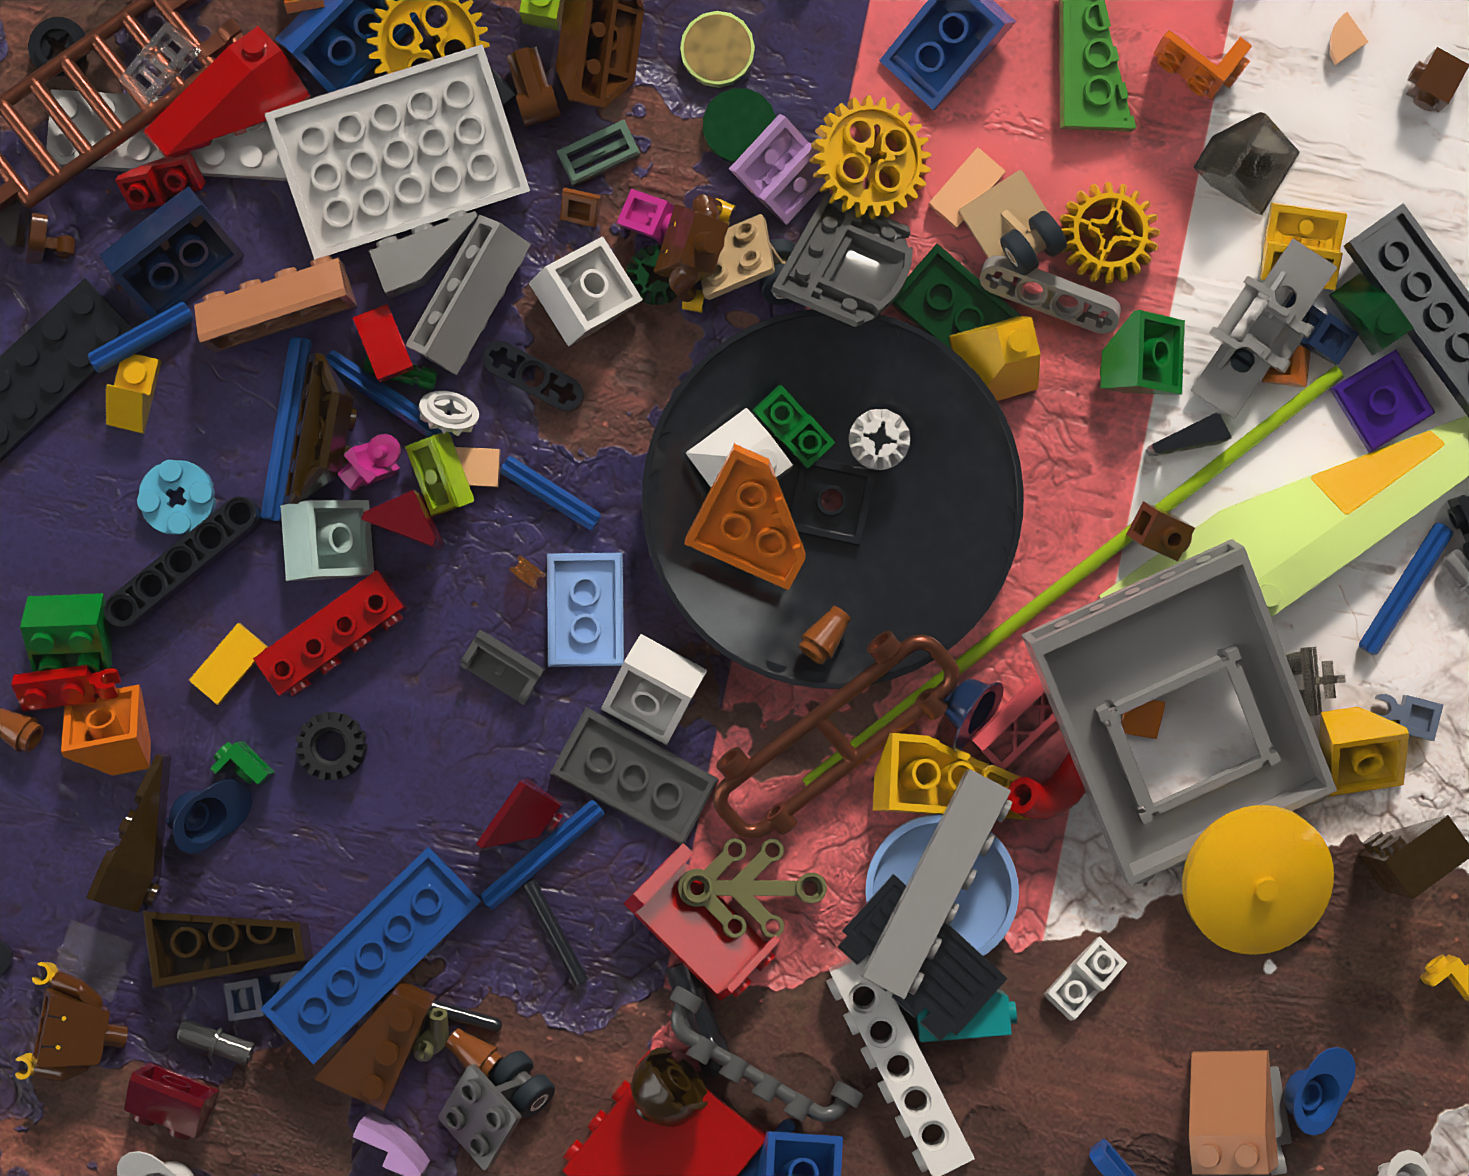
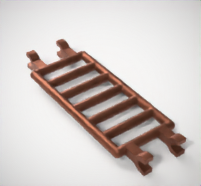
(14, 187)

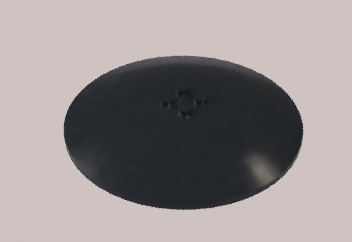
(909, 544)

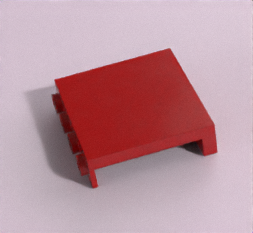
(627, 1145)

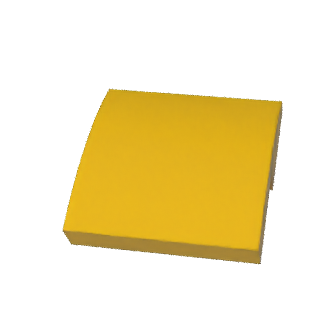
(1313, 227)

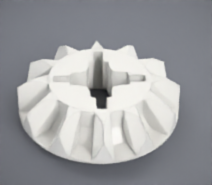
(435, 405)
(864, 449)

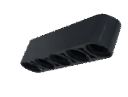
(165, 565)

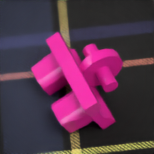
(371, 461)

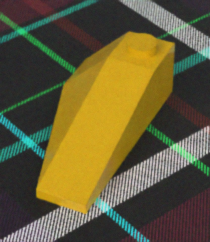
(922, 775)

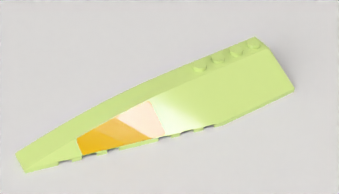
(1331, 517)

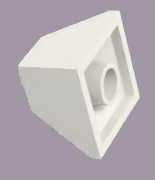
(744, 431)

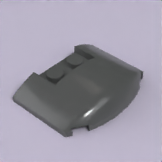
(846, 264)

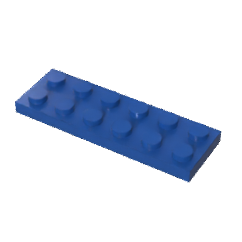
(370, 955)

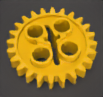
(457, 26)
(840, 148)

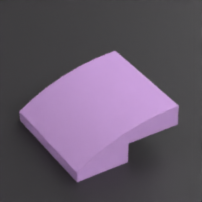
(779, 169)
(403, 1152)

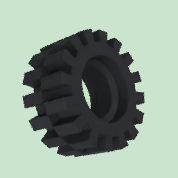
(308, 750)

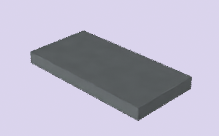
(634, 776)

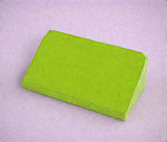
(439, 473)

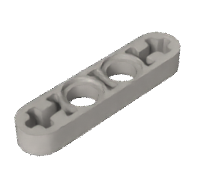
(1047, 300)

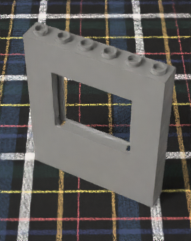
(1150, 644)

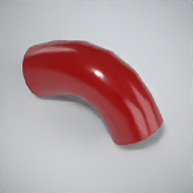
(1049, 797)

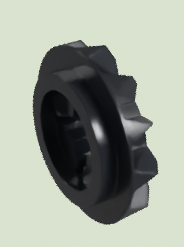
(58, 30)

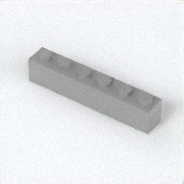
(936, 884)

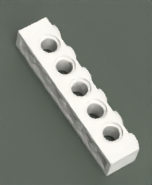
(951, 1148)

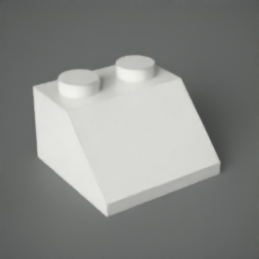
(585, 291)
(653, 689)

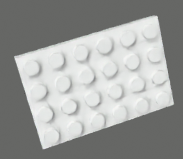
(397, 151)

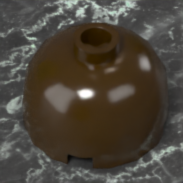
(667, 1090)

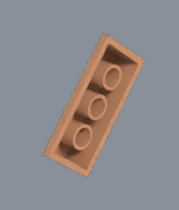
(273, 305)

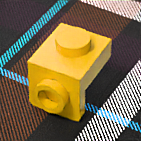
(1449, 967)

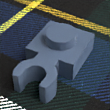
(1416, 714)

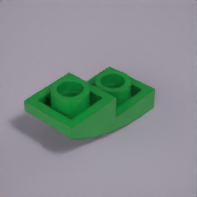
(793, 426)

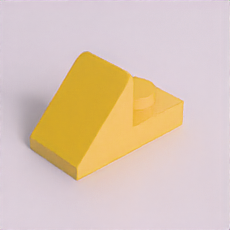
(132, 393)

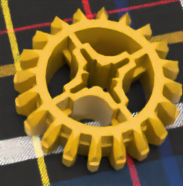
(1119, 202)

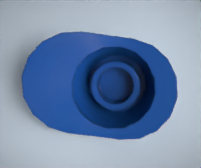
(1319, 1091)

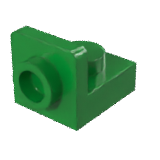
(249, 764)

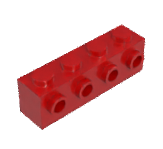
(330, 634)

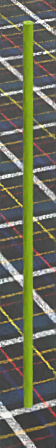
(1102, 554)

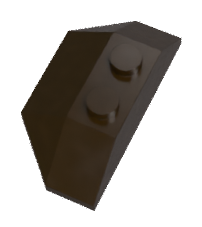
(320, 431)

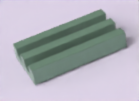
(604, 166)

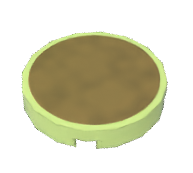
(717, 49)

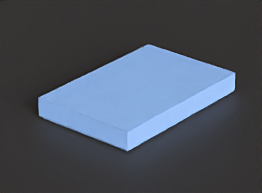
(585, 609)

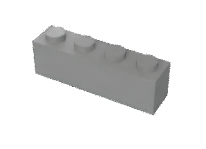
(468, 294)

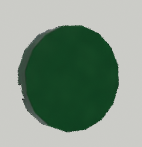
(735, 122)

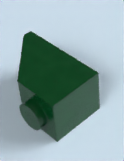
(1370, 313)

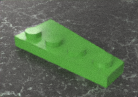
(1089, 71)

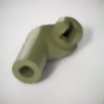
(434, 1037)

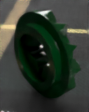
(658, 292)

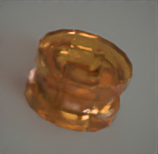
(527, 572)

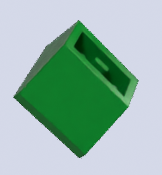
(67, 632)

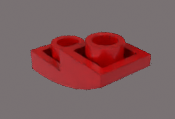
(157, 180)
(383, 343)

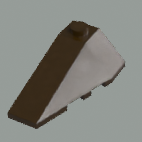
(133, 868)

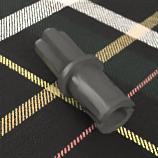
(215, 1042)

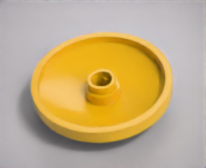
(1257, 879)

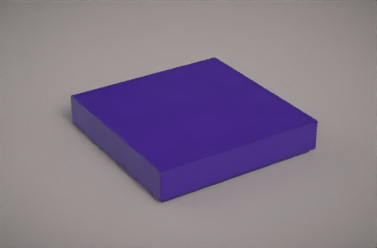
(1382, 401)

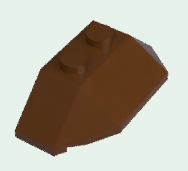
(599, 49)

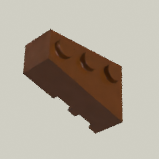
(379, 1050)

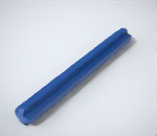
(285, 426)

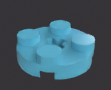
(169, 476)

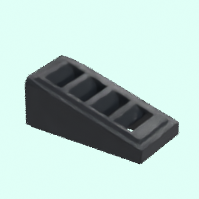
(1200, 434)

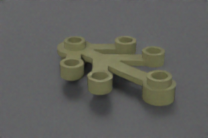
(744, 888)

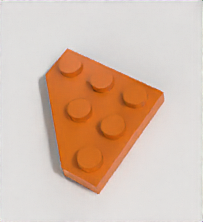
(749, 521)

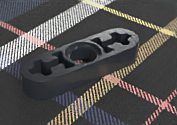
(513, 355)

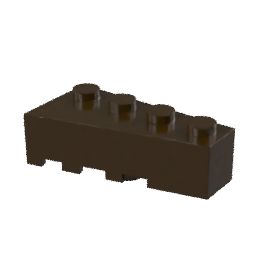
(207, 948)

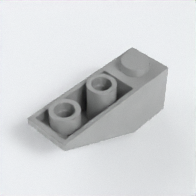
(418, 257)

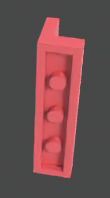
(1009, 715)

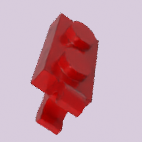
(64, 687)

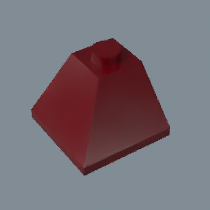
(522, 816)

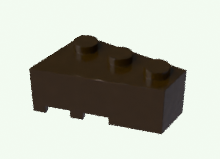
(1414, 856)

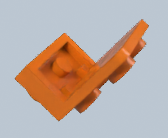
(1199, 72)

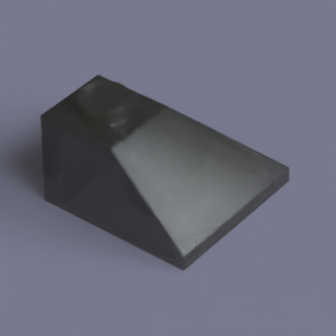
(1248, 161)

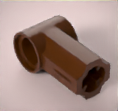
(534, 95)

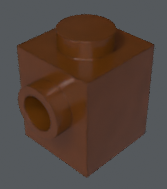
(1436, 80)
(1161, 531)

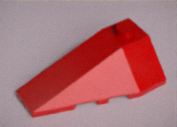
(228, 96)

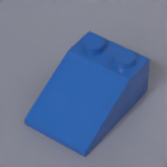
(945, 45)

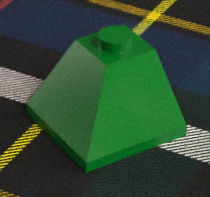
(1145, 356)

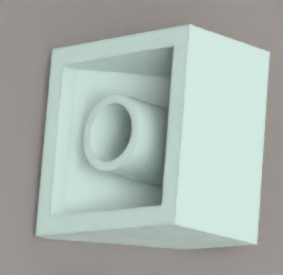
(326, 540)

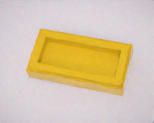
(228, 663)

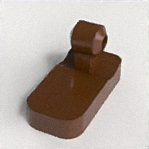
(38, 242)

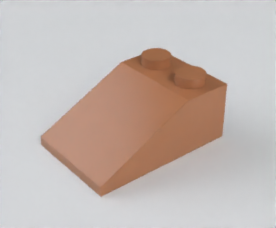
(1232, 1113)

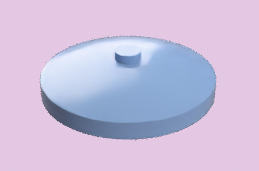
(983, 909)

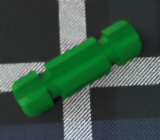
(424, 377)

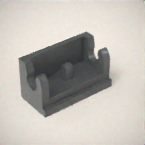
(502, 667)

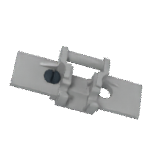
(1272, 337)

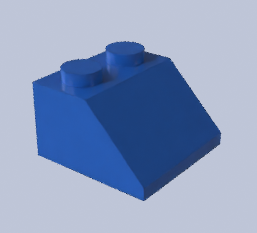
(800, 1155)

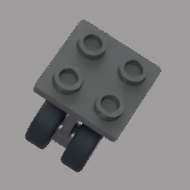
(481, 1108)

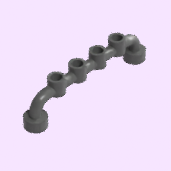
(735, 1068)

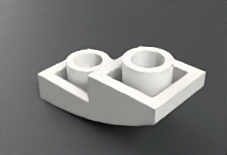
(1085, 978)

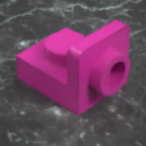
(646, 215)

